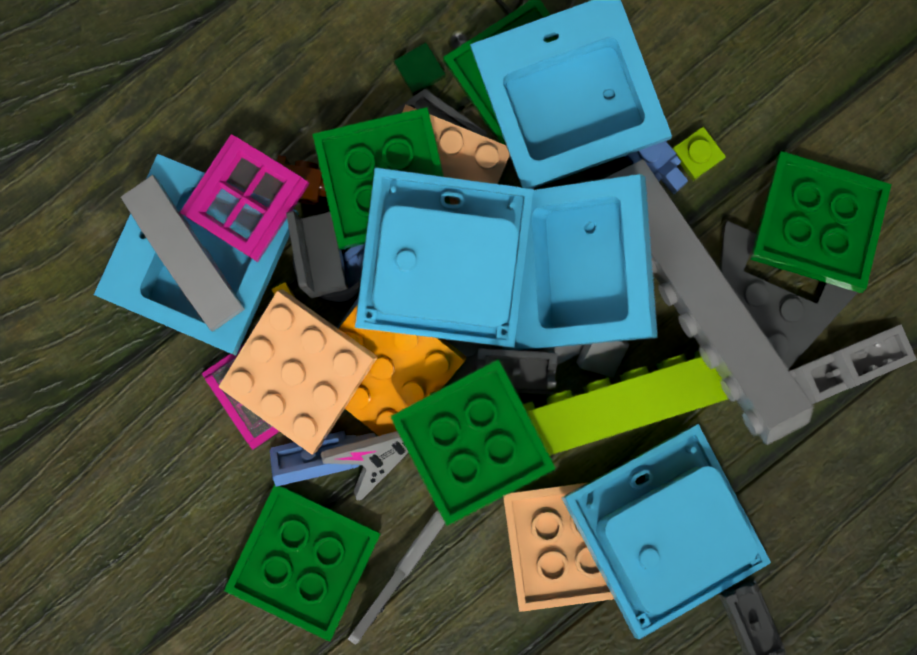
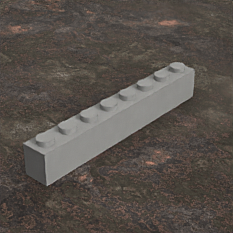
(719, 320)

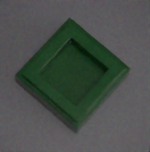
(419, 69)

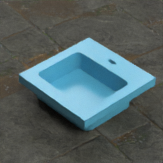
(573, 97)
(444, 264)
(587, 266)
(143, 285)
(668, 537)

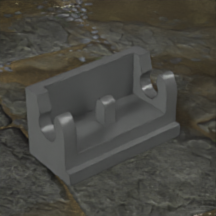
(526, 370)
(751, 620)

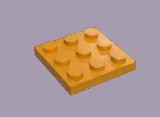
(402, 374)

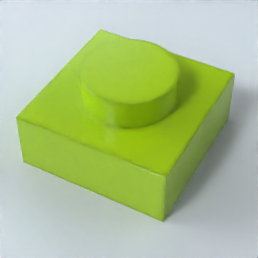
(698, 154)

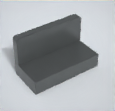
(316, 254)

